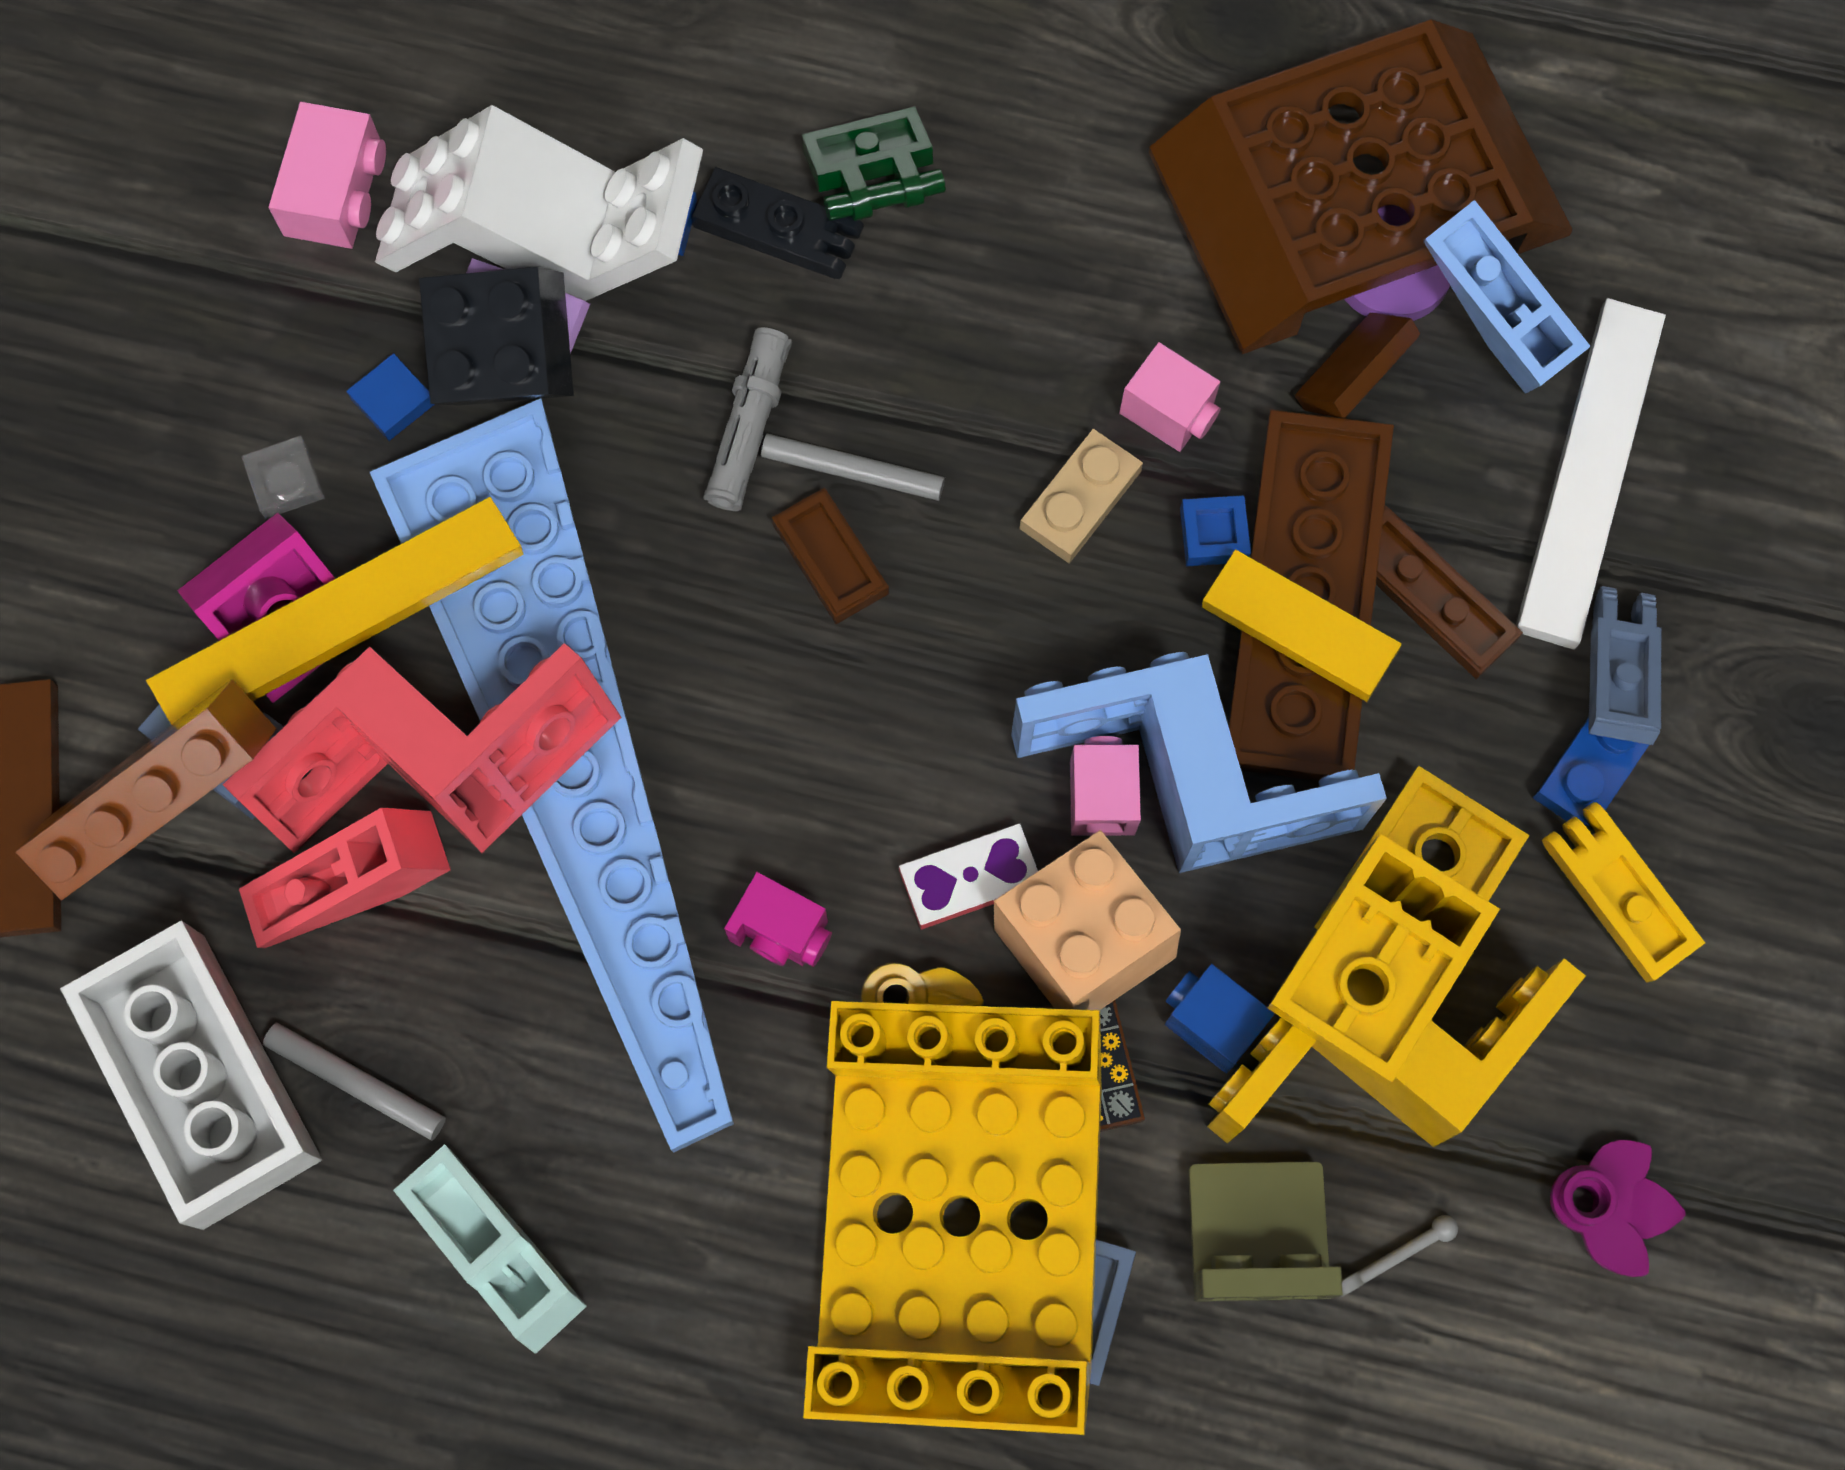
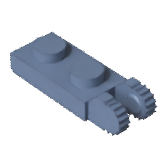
(1625, 670)

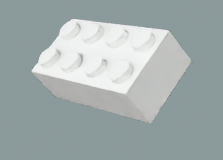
(190, 1076)

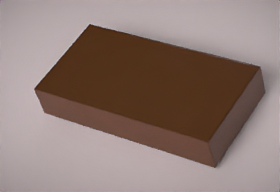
(1357, 364)
(830, 556)

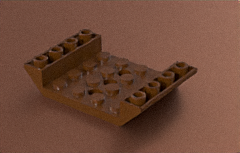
(1292, 220)

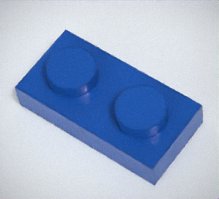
(1588, 773)

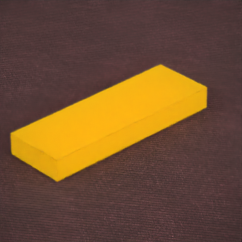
(1301, 625)

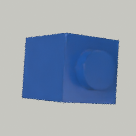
(1216, 1016)

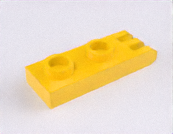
(1623, 893)

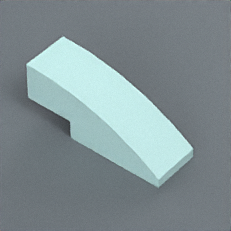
(489, 1249)

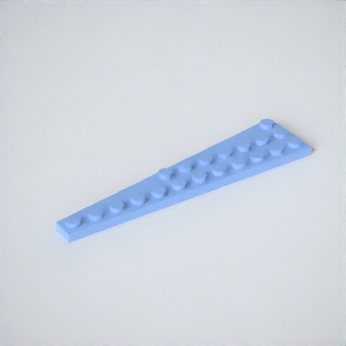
(596, 817)

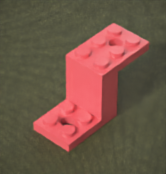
(380, 719)

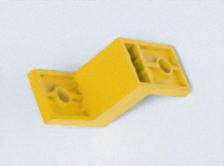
(1402, 924)
(1440, 1080)

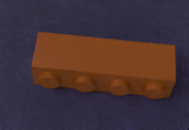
(147, 790)

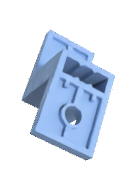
(1192, 761)

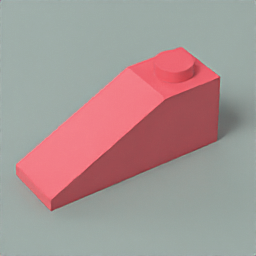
(345, 875)

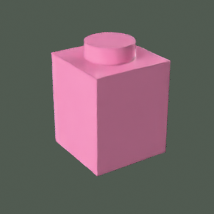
(1171, 398)
(1105, 787)

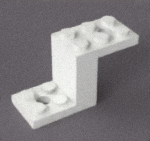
(538, 204)

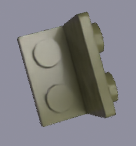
(1260, 1232)

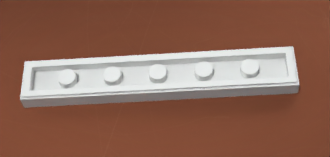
(1590, 474)

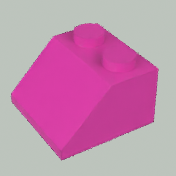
(254, 581)

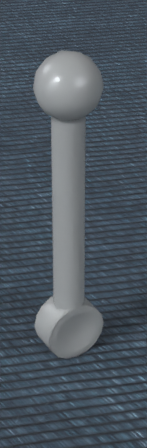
(1443, 1229)

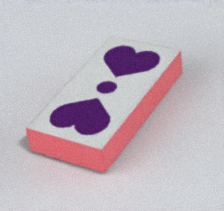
(967, 875)

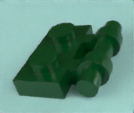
(870, 150)

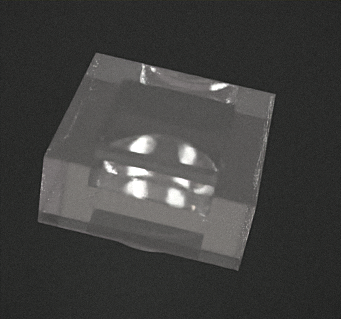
(282, 477)

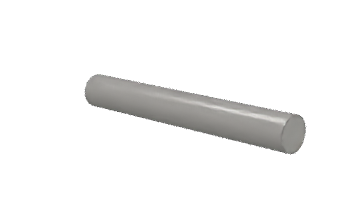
(852, 467)
(354, 1081)

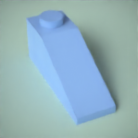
(1504, 299)

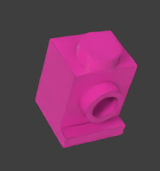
(779, 923)

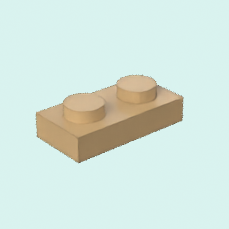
(1081, 495)

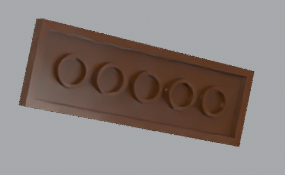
(1322, 531)

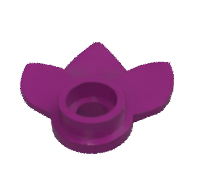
(1623, 1206)

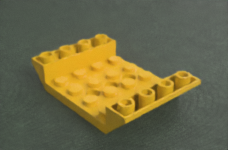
(941, 1322)

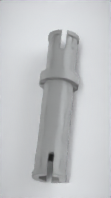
(755, 395)

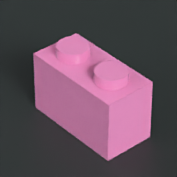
(327, 175)

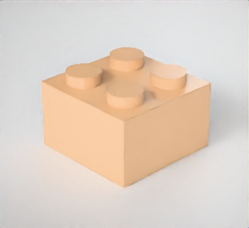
(1086, 927)

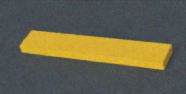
(343, 611)

